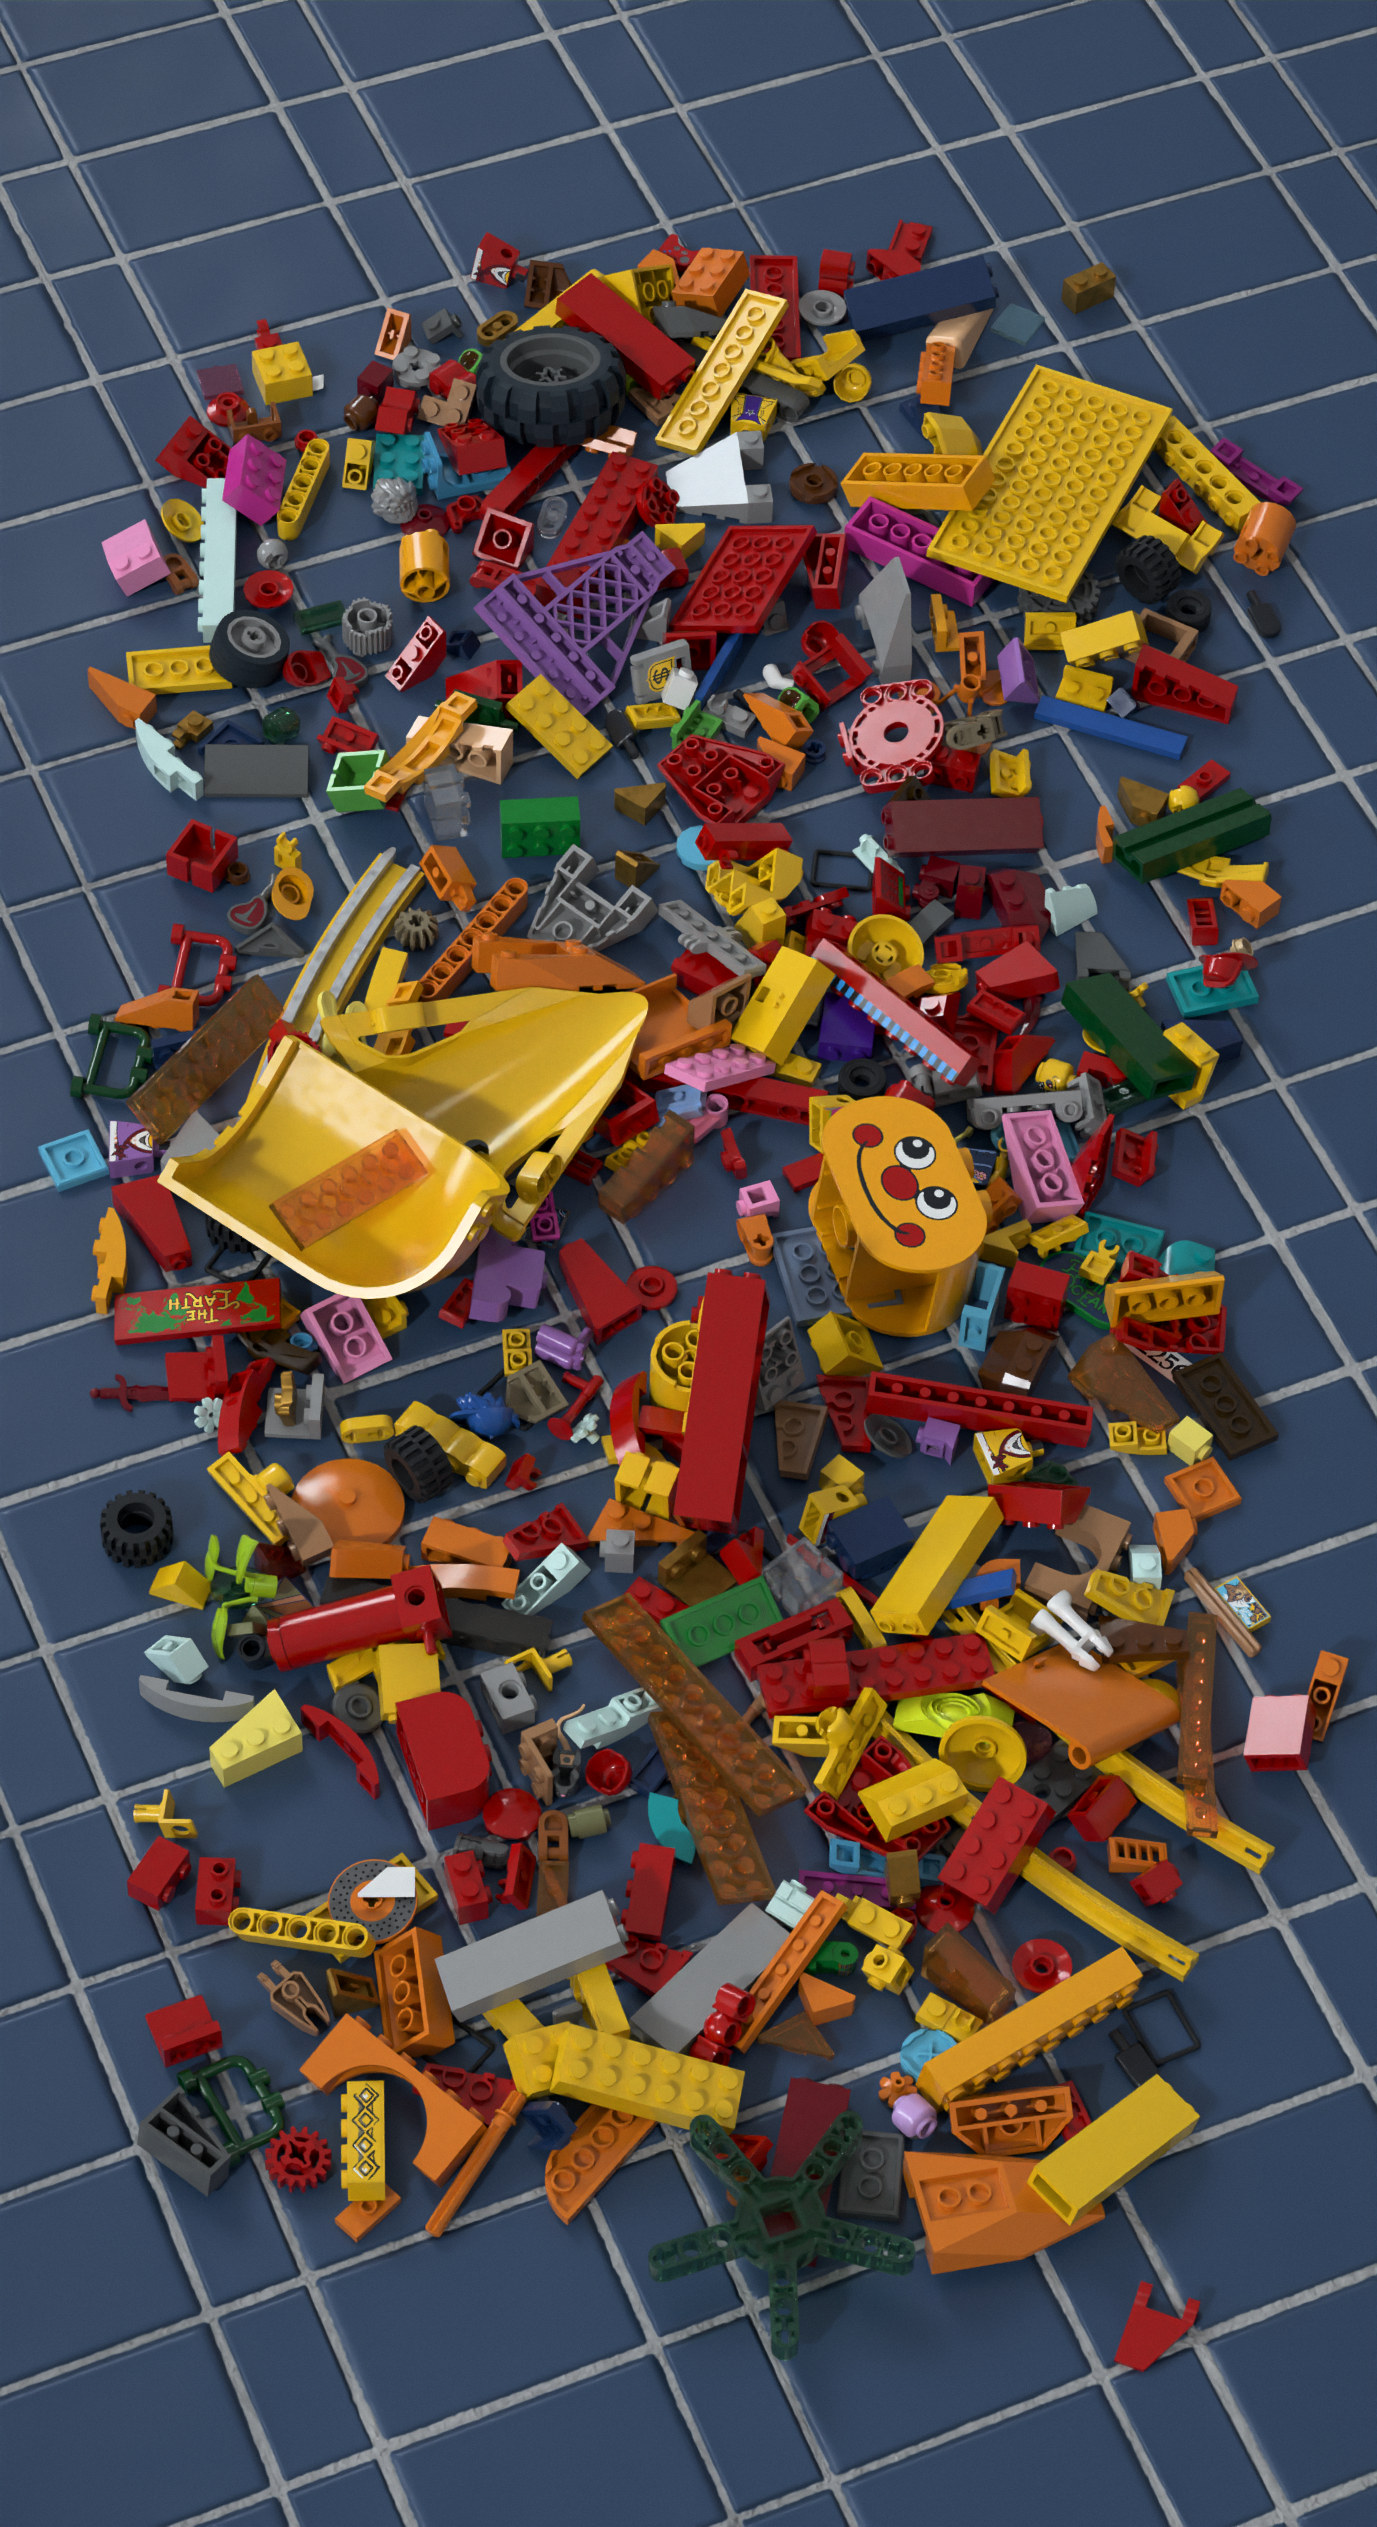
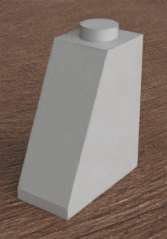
(191, 1139)

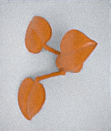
(968, 691)

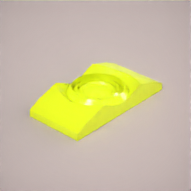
(936, 1712)

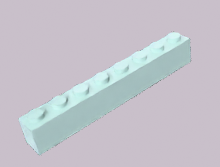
(219, 559)

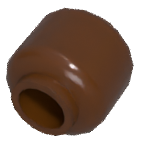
(361, 412)

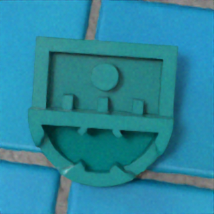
(1187, 1258)

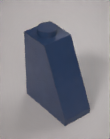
(1217, 1034)

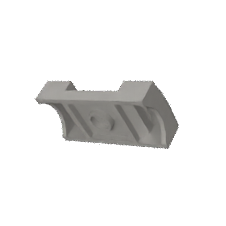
(987, 1111)

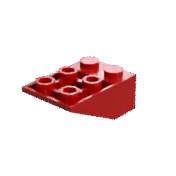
(473, 446)
(195, 454)
(494, 680)

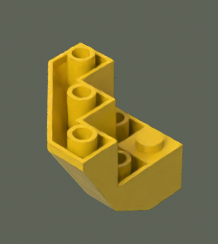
(950, 435)

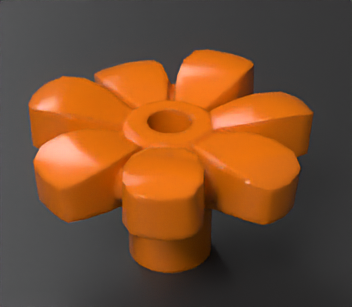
(896, 2087)

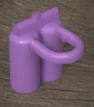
(561, 1347)

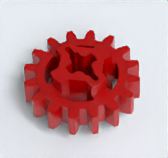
(293, 2170)

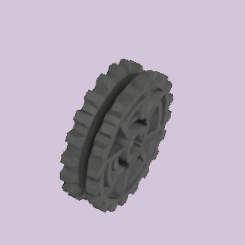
(1082, 601)

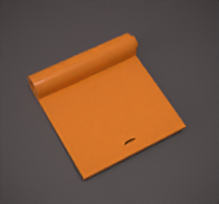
(1091, 1709)

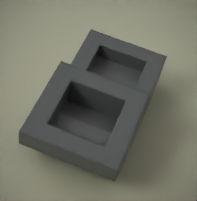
(930, 921)

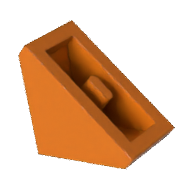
(394, 334)
(824, 2001)

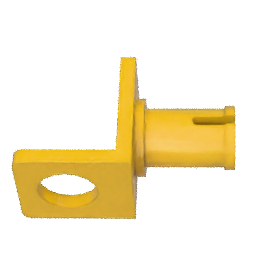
(542, 1667)
(164, 1816)

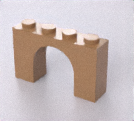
(1104, 1537)

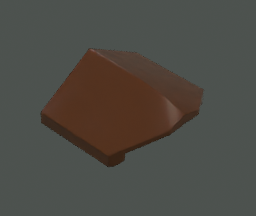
(544, 283)

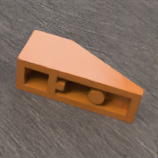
(122, 698)

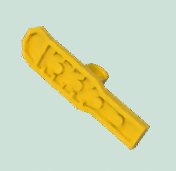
(776, 366)

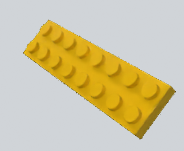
(721, 372)

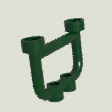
(138, 1073)
(257, 2080)

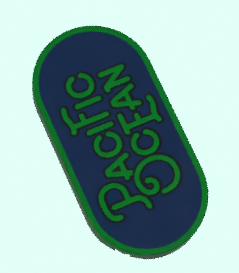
(1083, 1295)

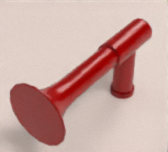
(562, 1426)

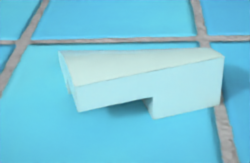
(1069, 907)

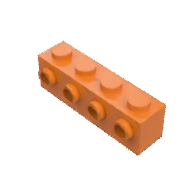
(936, 374)

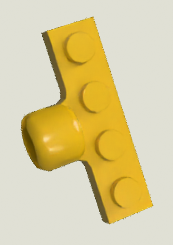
(249, 1490)
(846, 1739)

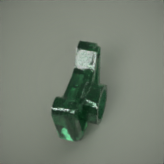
(1051, 1473)

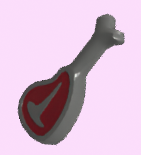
(344, 666)
(251, 915)

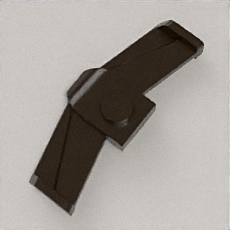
(276, 1344)

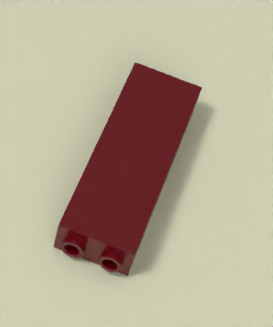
(962, 827)
(805, 2119)

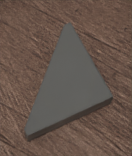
(270, 942)

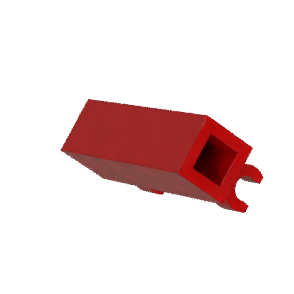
(741, 841)

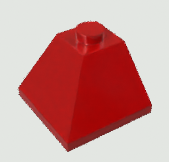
(940, 1008)

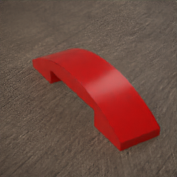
(984, 942)
(625, 1416)
(325, 1724)

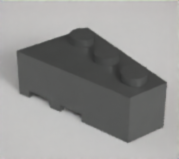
(184, 2143)

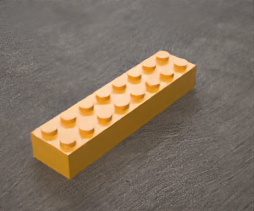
(1030, 2030)

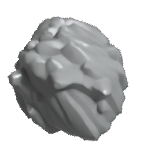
(394, 500)

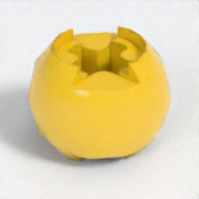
(1182, 798)

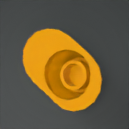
(292, 893)

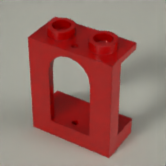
(847, 657)

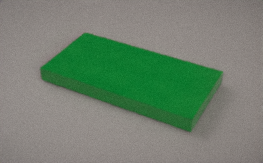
(712, 1626)

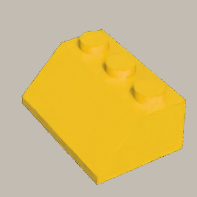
(914, 1798)

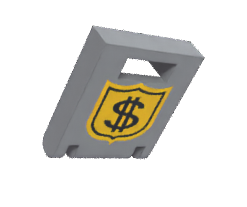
(656, 666)

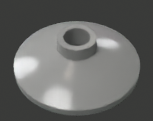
(822, 307)

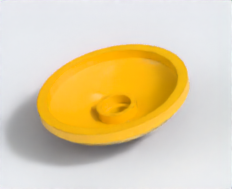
(982, 1763)

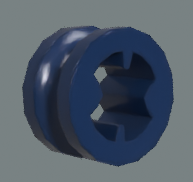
(818, 746)

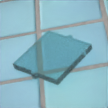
(1017, 324)

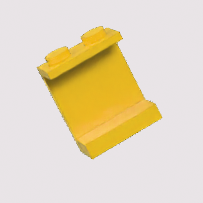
(1200, 1055)

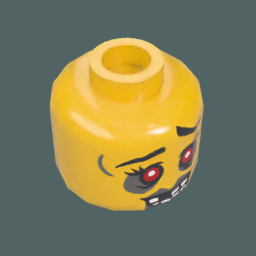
(1054, 1075)

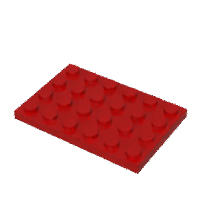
(743, 578)

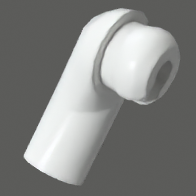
(775, 679)

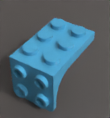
(449, 483)

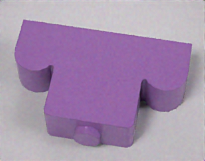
(505, 1278)

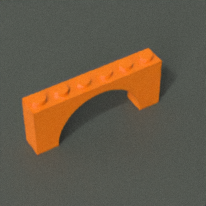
(355, 2051)

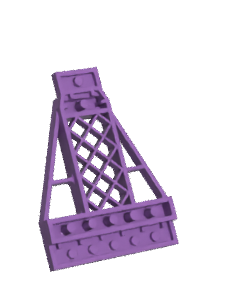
(540, 638)

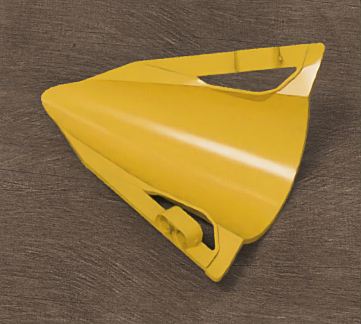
(512, 1077)

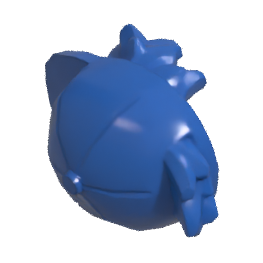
(485, 1415)

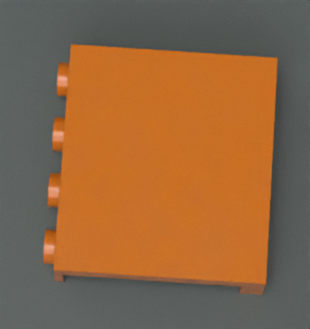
(668, 1034)

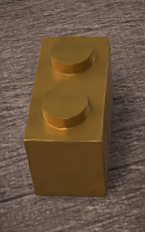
(1088, 288)

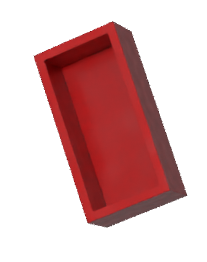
(996, 1845)

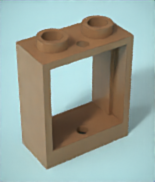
(1170, 629)

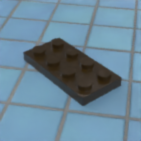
(1225, 1406)

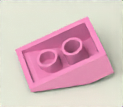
(135, 558)
(346, 1336)

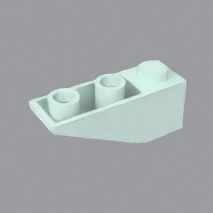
(548, 1582)

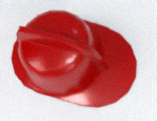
(1224, 968)

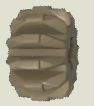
(416, 928)

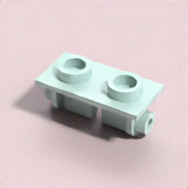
(869, 850)

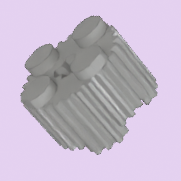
(367, 627)

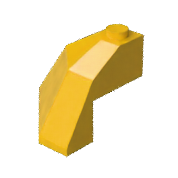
(745, 886)

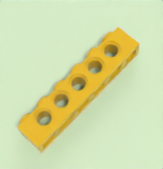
(1205, 474)

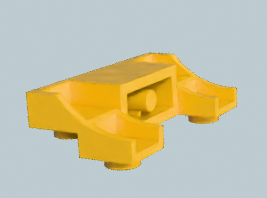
(1139, 519)

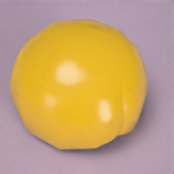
(852, 383)

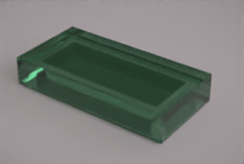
(319, 617)

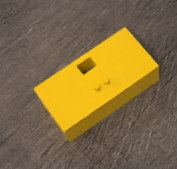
(782, 1005)

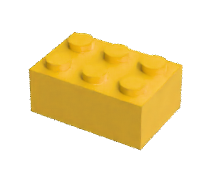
(1104, 639)

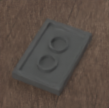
(872, 2178)

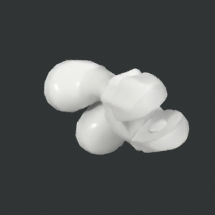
(1061, 1606)

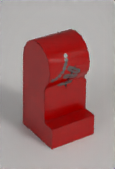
(1100, 1068)

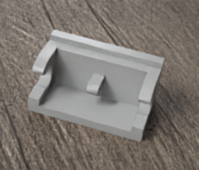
(1092, 1104)

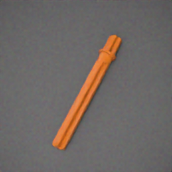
(478, 2159)

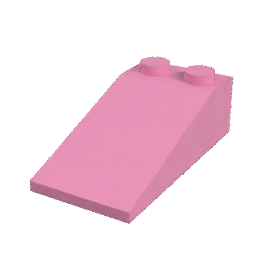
(1040, 1167)

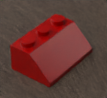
(1039, 1503)

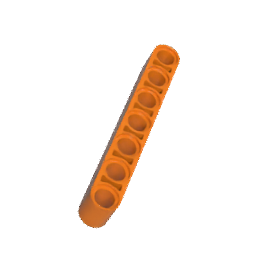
(456, 961)

